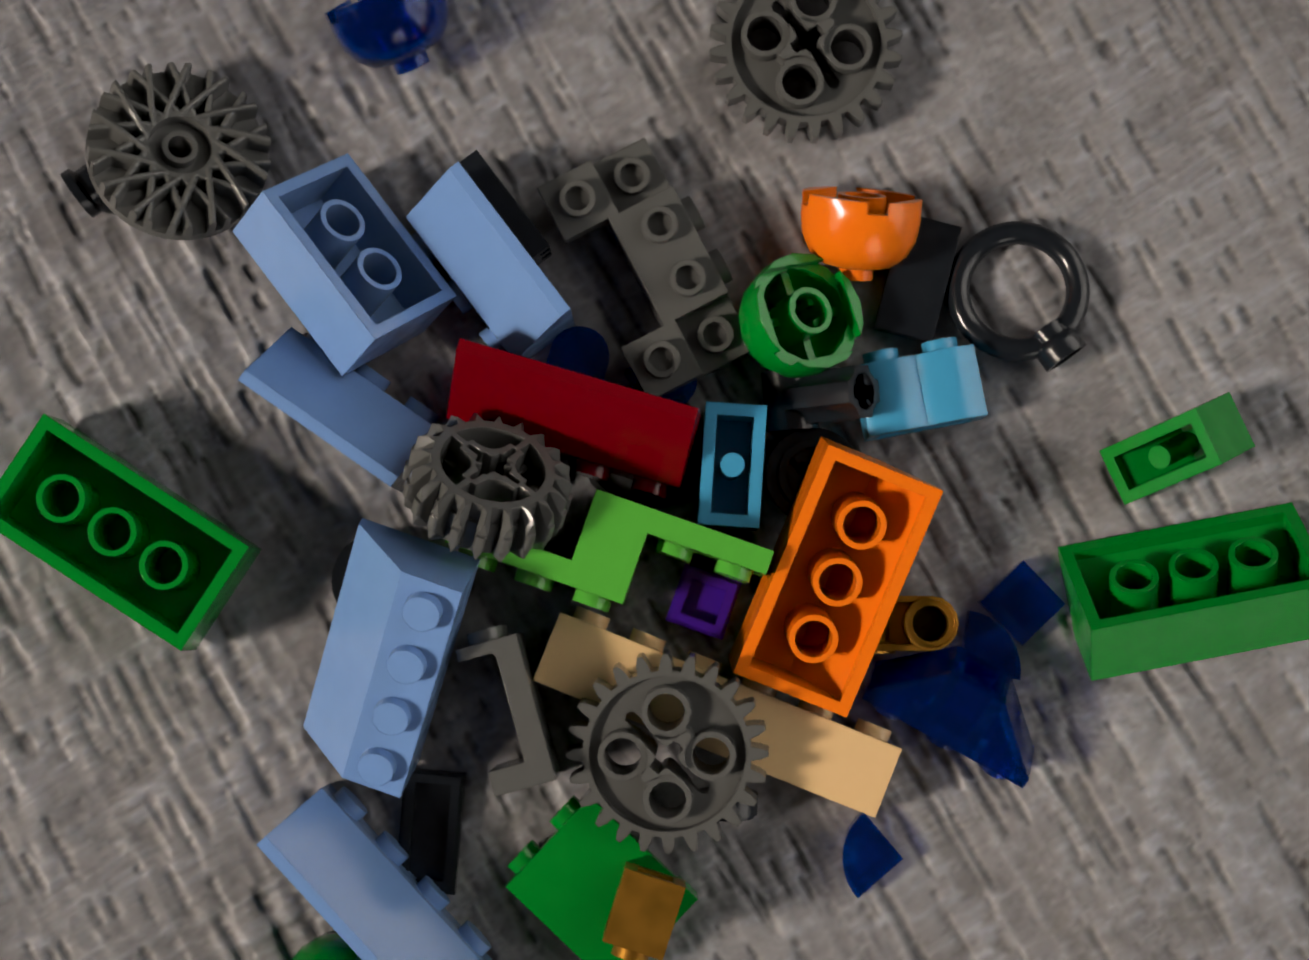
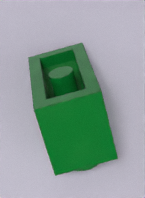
(1177, 448)

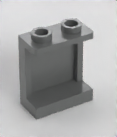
(539, 755)

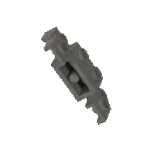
(666, 257)

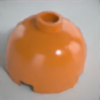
(859, 228)

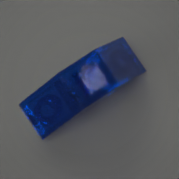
(958, 706)

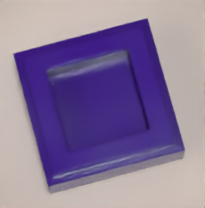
(703, 601)

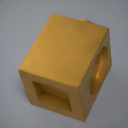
(643, 913)

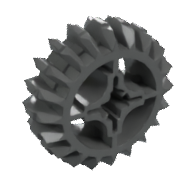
(486, 487)

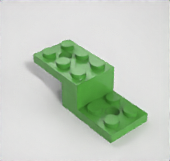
(613, 547)

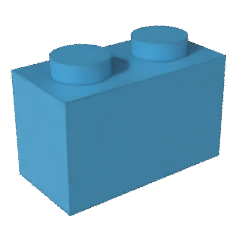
(731, 466)

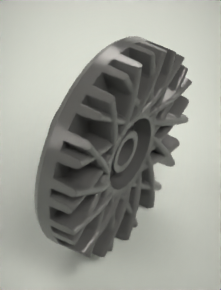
(177, 153)

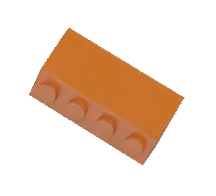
(834, 577)

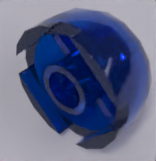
(389, 31)

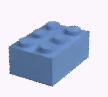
(343, 263)

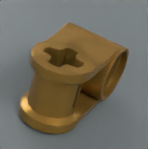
(899, 630)

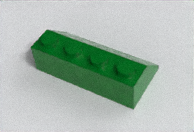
(1188, 591)

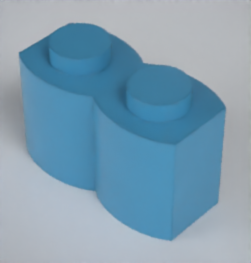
(924, 389)

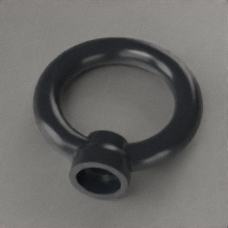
(1057, 339)

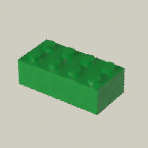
(121, 533)

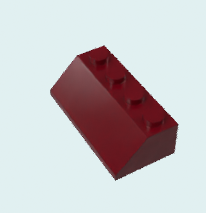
(587, 418)

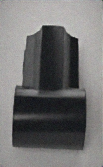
(827, 397)

